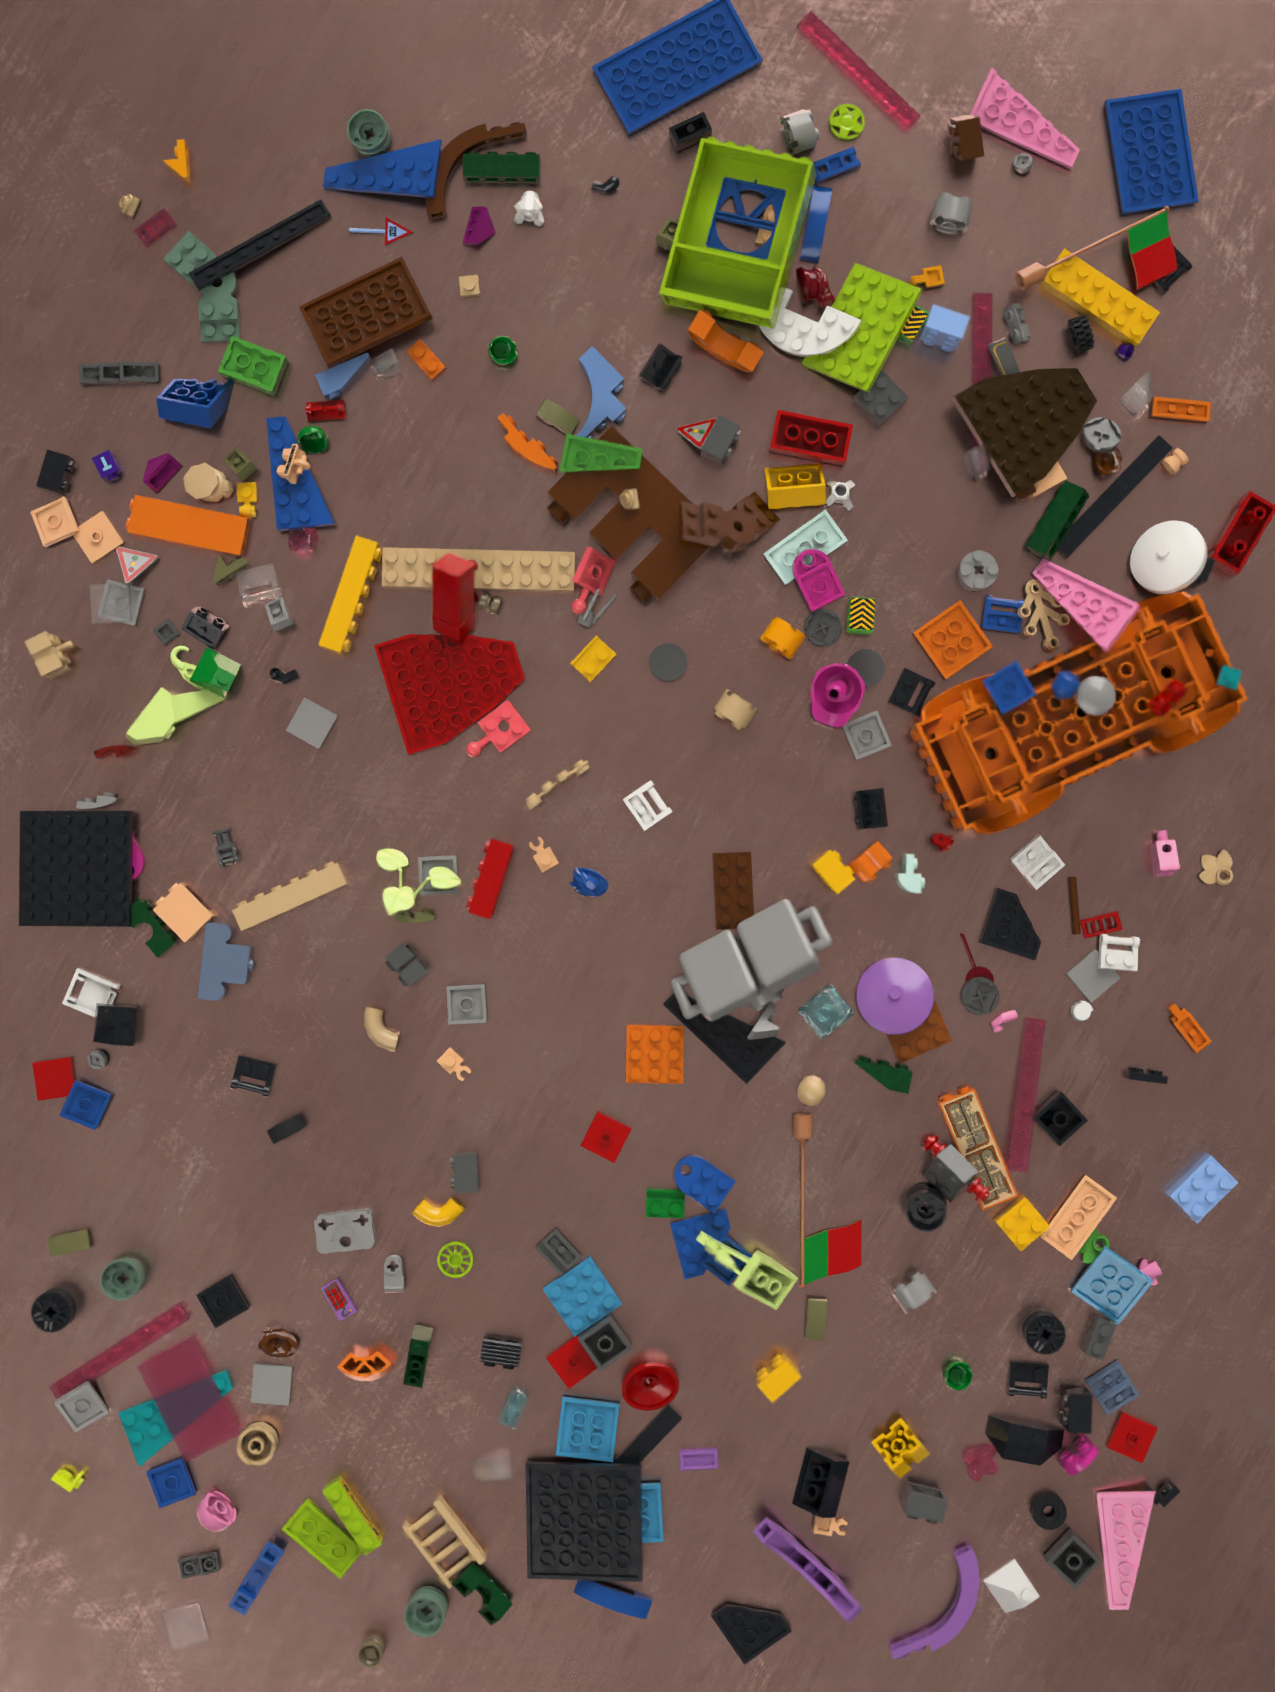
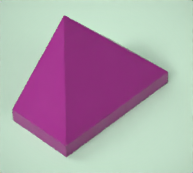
(479, 226)
(159, 471)

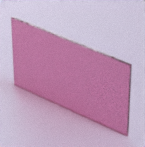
(188, 1400)

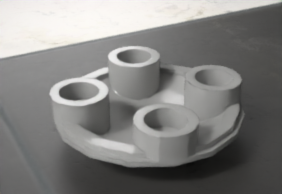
(1096, 695)

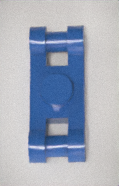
(836, 164)

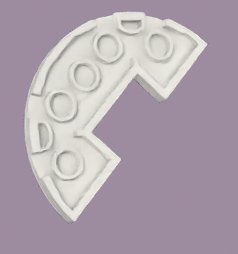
(807, 337)

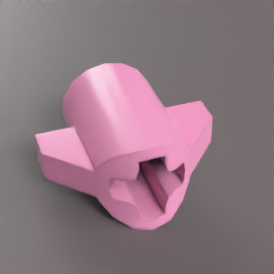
(1151, 1270)

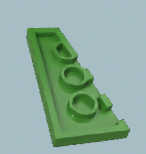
(593, 454)

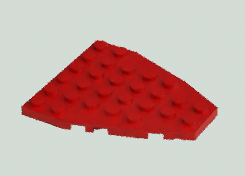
(445, 683)

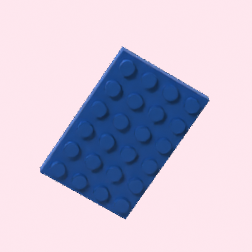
(1151, 151)

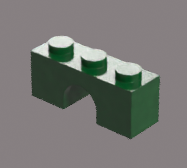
(162, 939)
(494, 1601)

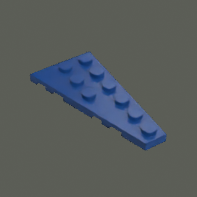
(398, 172)
(299, 503)

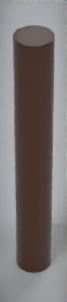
(1074, 905)

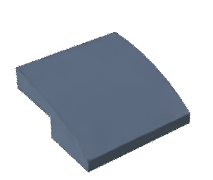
(1112, 1387)

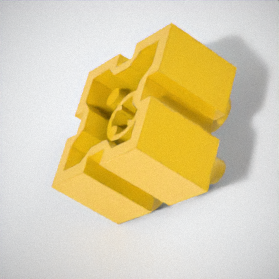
(900, 1448)

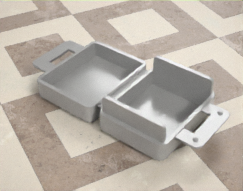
(768, 954)

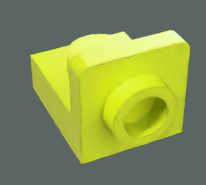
(66, 1481)

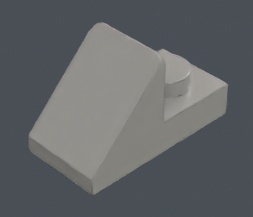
(278, 614)
(764, 1027)

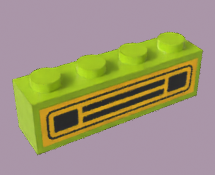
(352, 1515)

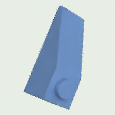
(339, 378)

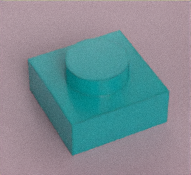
(1229, 677)

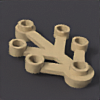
(1041, 612)
(579, 768)

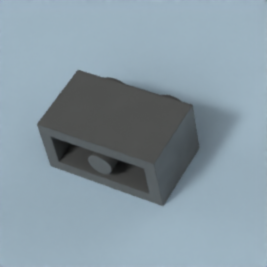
(465, 1172)
(1098, 1337)

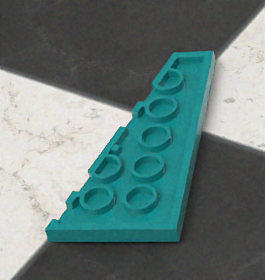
(147, 1428)

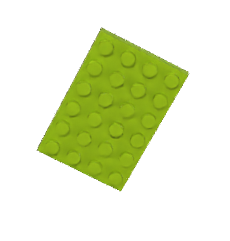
(884, 309)

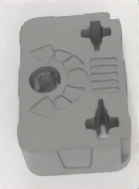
(345, 1224)

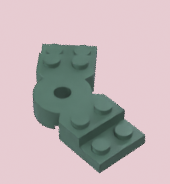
(217, 307)

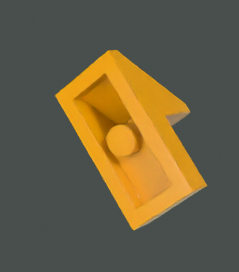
(181, 165)

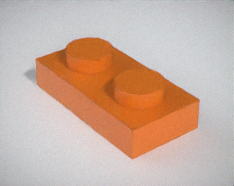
(426, 360)

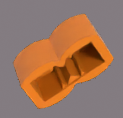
(870, 862)

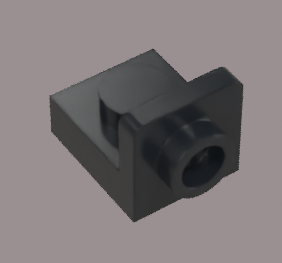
(1166, 1494)

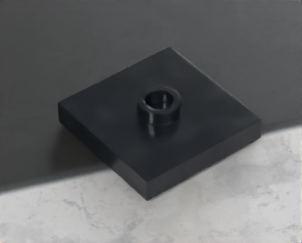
(222, 1301)

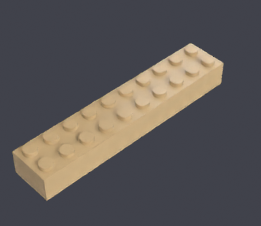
(496, 569)

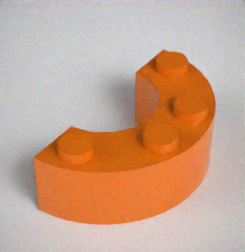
(722, 345)

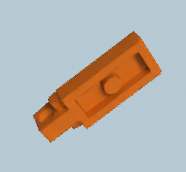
(1189, 1028)

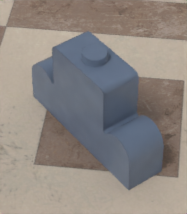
(222, 962)

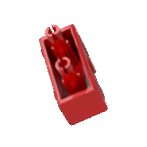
(1241, 533)
(453, 595)

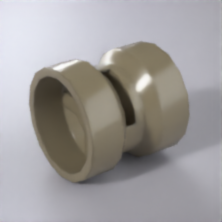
(485, 601)

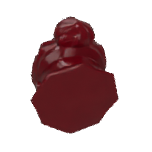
(814, 285)

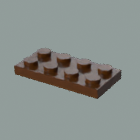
(732, 888)

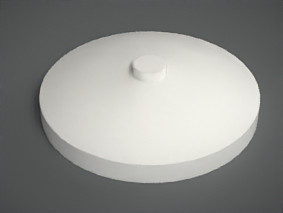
(1168, 557)

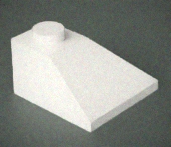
(1011, 1587)

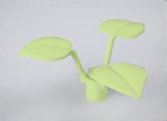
(403, 897)

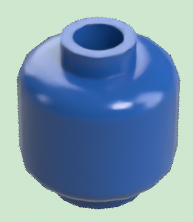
(1065, 685)

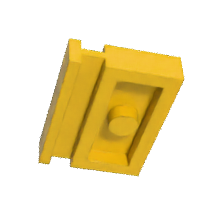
(593, 658)

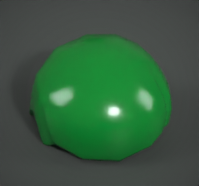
(502, 350)
(312, 439)
(957, 1375)

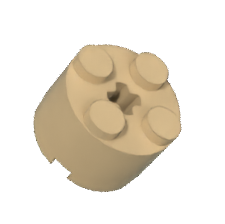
(735, 709)
(258, 1454)

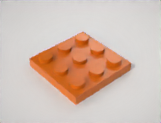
(952, 639)
(655, 1054)

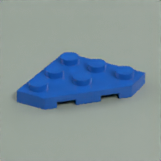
(685, 1235)

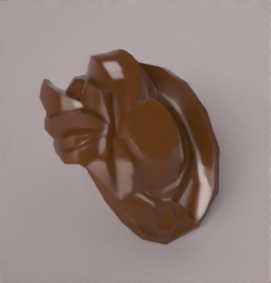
(1107, 462)
(278, 1343)

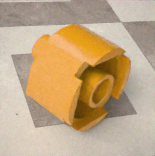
(782, 637)

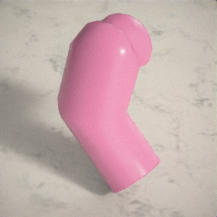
(1003, 1018)

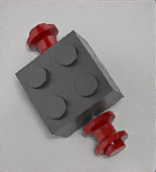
(952, 1172)

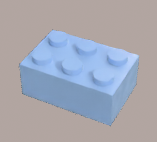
(944, 328)
(1201, 1187)

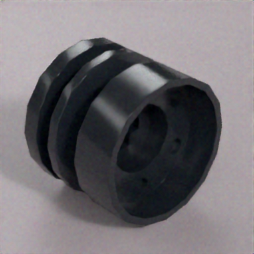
(926, 1218)
(58, 1299)
(1033, 1326)

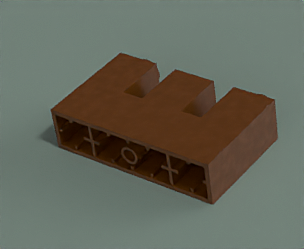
(623, 528)

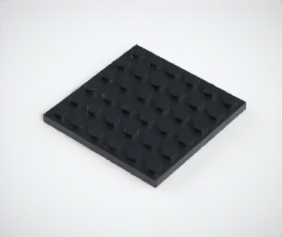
(75, 868)
(584, 1521)

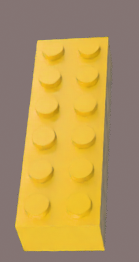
(1100, 299)
(351, 595)

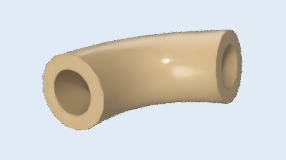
(377, 1031)

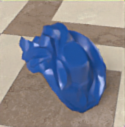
(589, 882)

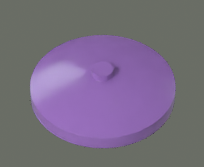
(895, 996)

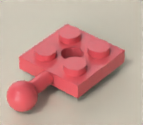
(585, 578)
(500, 739)

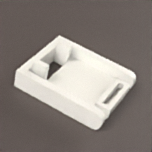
(93, 991)

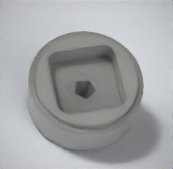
(1023, 163)
(97, 1059)

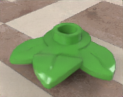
(1090, 1249)

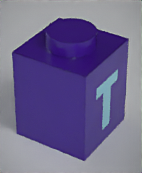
(107, 466)

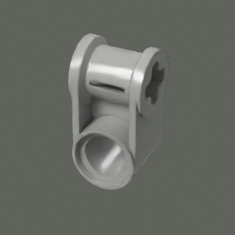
(393, 1276)

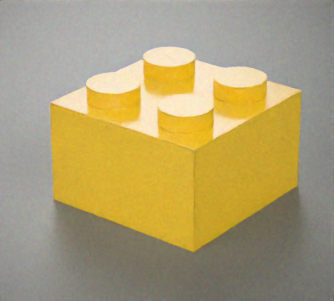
(833, 871)
(1021, 1222)
(777, 1377)

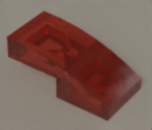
(120, 750)

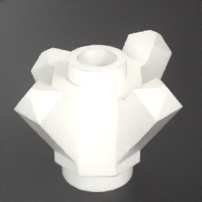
(529, 209)
(840, 493)

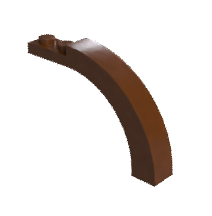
(453, 154)

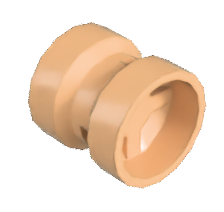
(1175, 461)

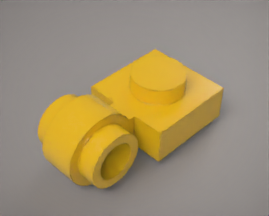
(247, 494)

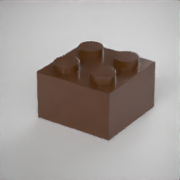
(966, 137)

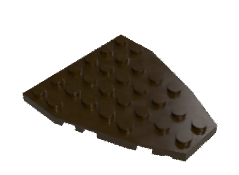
(1026, 420)

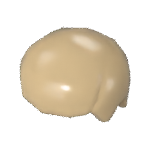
(811, 1090)

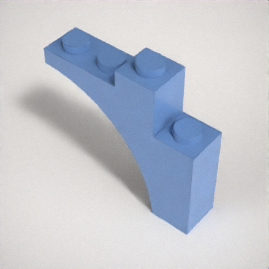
(604, 383)

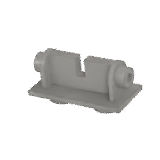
(1014, 315)

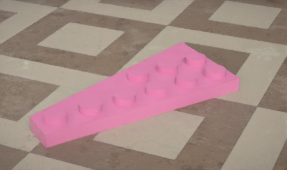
(1016, 120)
(1092, 606)
(1123, 1532)

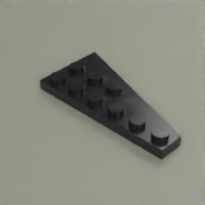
(729, 1040)

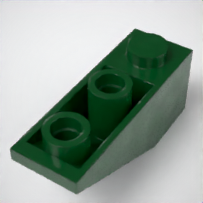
(891, 1077)
(418, 1356)

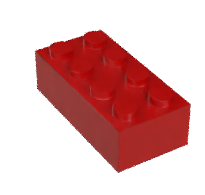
(811, 437)
(491, 878)

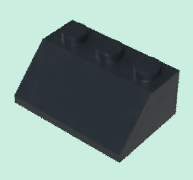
(821, 1483)

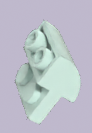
(907, 879)

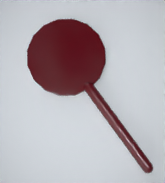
(978, 971)

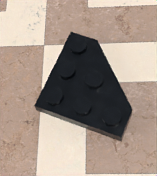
(1010, 927)
(750, 1629)

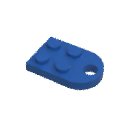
(704, 1183)

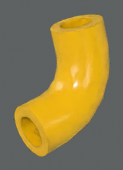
(438, 1216)

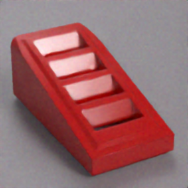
(1110, 929)

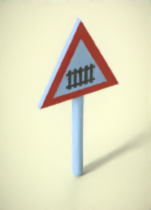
(393, 231)

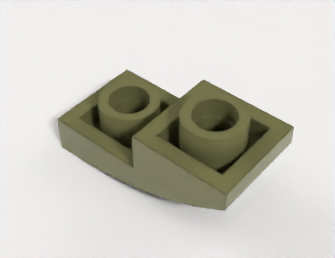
(557, 416)
(421, 916)
(68, 1243)
(816, 1319)

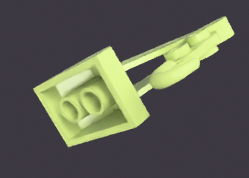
(165, 710)
(760, 1278)

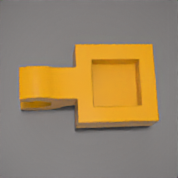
(930, 277)

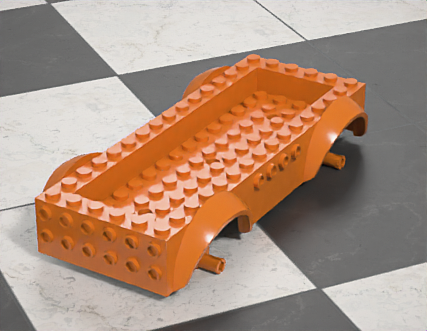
(1045, 741)

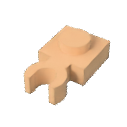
(545, 857)
(452, 1062)
(826, 1526)

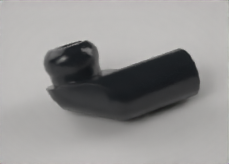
(607, 187)
(282, 677)

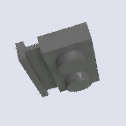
(558, 1252)

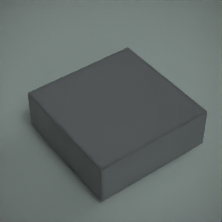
(166, 632)

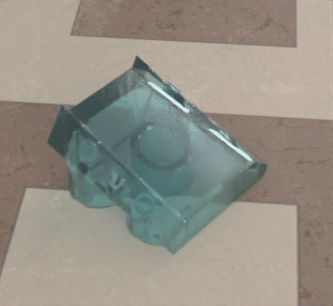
(826, 1011)

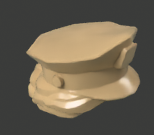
(207, 483)

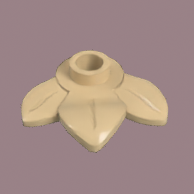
(1214, 866)

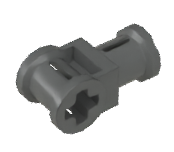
(225, 848)

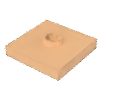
(54, 521)
(98, 537)

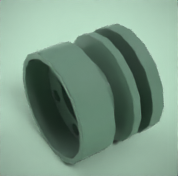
(365, 123)
(114, 1286)
(424, 1621)

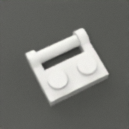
(642, 810)
(1118, 959)

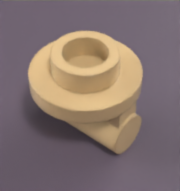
(129, 204)
(629, 499)

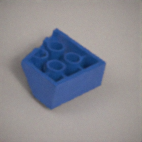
(194, 401)

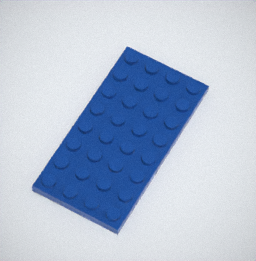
(677, 64)

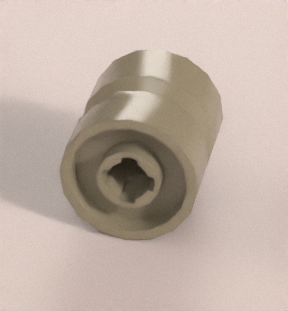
(371, 1651)

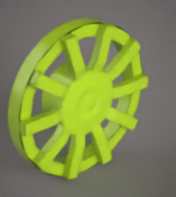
(455, 1259)

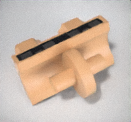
(295, 464)

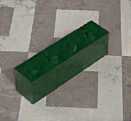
(501, 167)
(1057, 520)

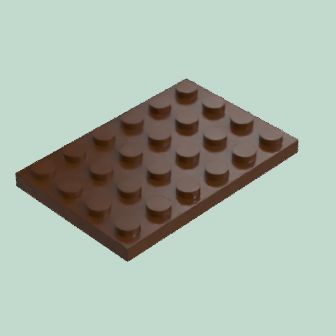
(365, 312)

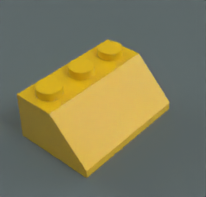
(795, 486)

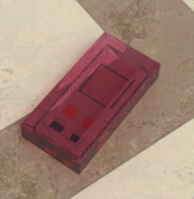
(155, 227)

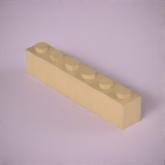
(290, 896)

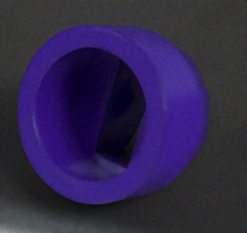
(1125, 350)

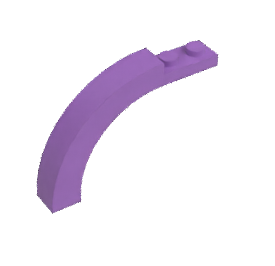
(956, 1617)

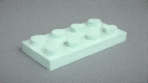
(818, 534)

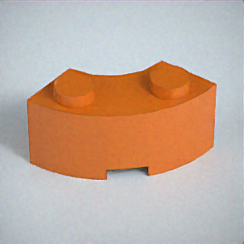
(365, 1368)

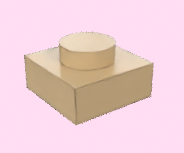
(469, 286)

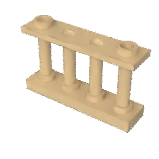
(463, 1538)

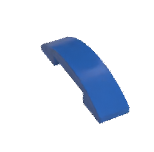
(816, 224)
(256, 1578)
(613, 1599)

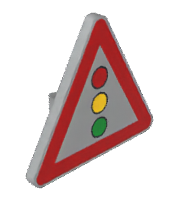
(697, 432)
(134, 562)

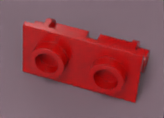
(325, 410)
(1173, 691)
(942, 841)

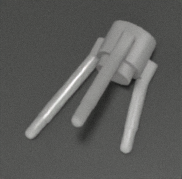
(587, 617)

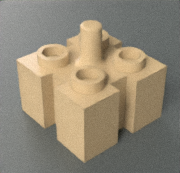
(49, 655)

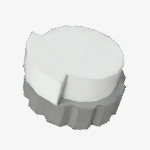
(1081, 1011)

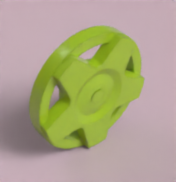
(846, 122)

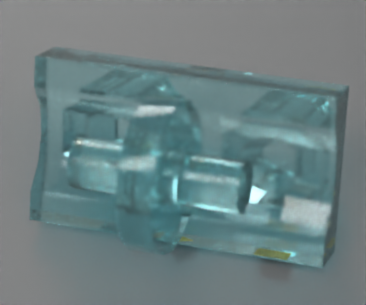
(513, 1409)

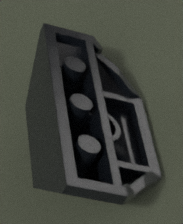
(1023, 1440)

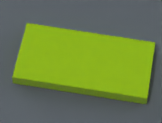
(323, 1538)

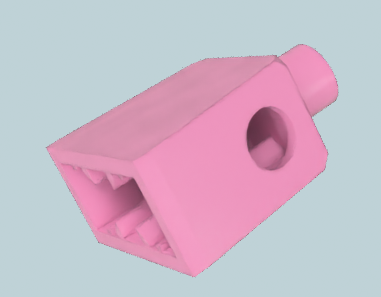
(1164, 863)

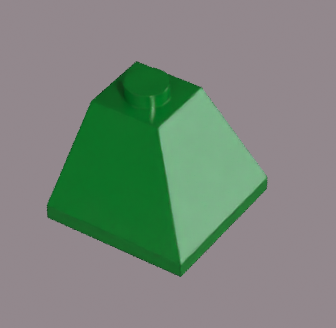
(215, 672)

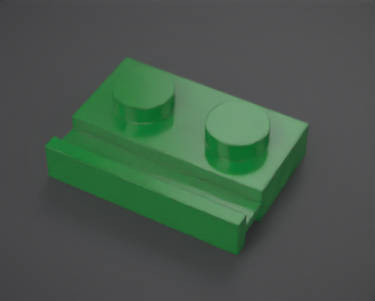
(665, 1203)

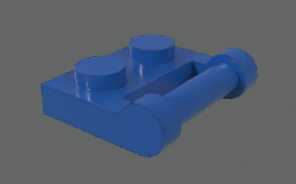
(1002, 620)

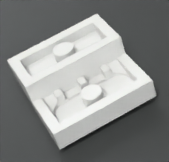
(1037, 862)

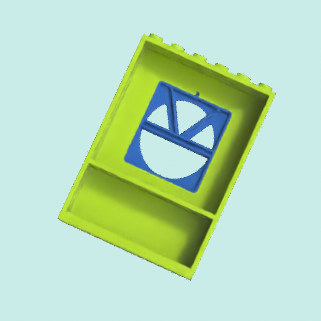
(728, 282)

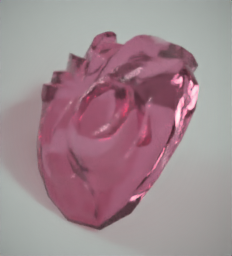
(301, 538)

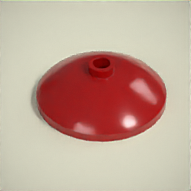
(650, 1386)

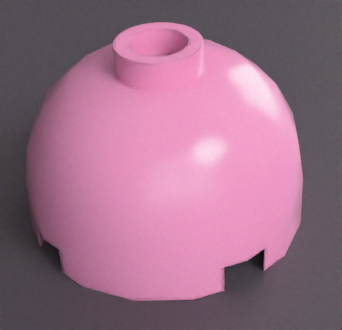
(215, 1512)

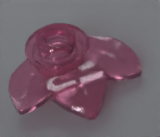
(983, 1463)

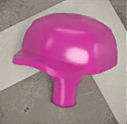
(836, 694)

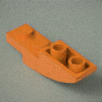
(531, 450)

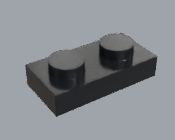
(1138, 1074)

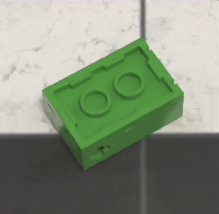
(253, 366)

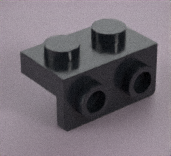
(660, 367)
(871, 808)

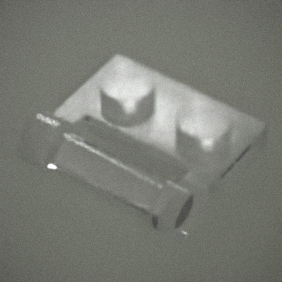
(257, 578)

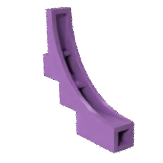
(809, 1566)

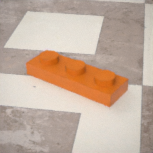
(1180, 409)

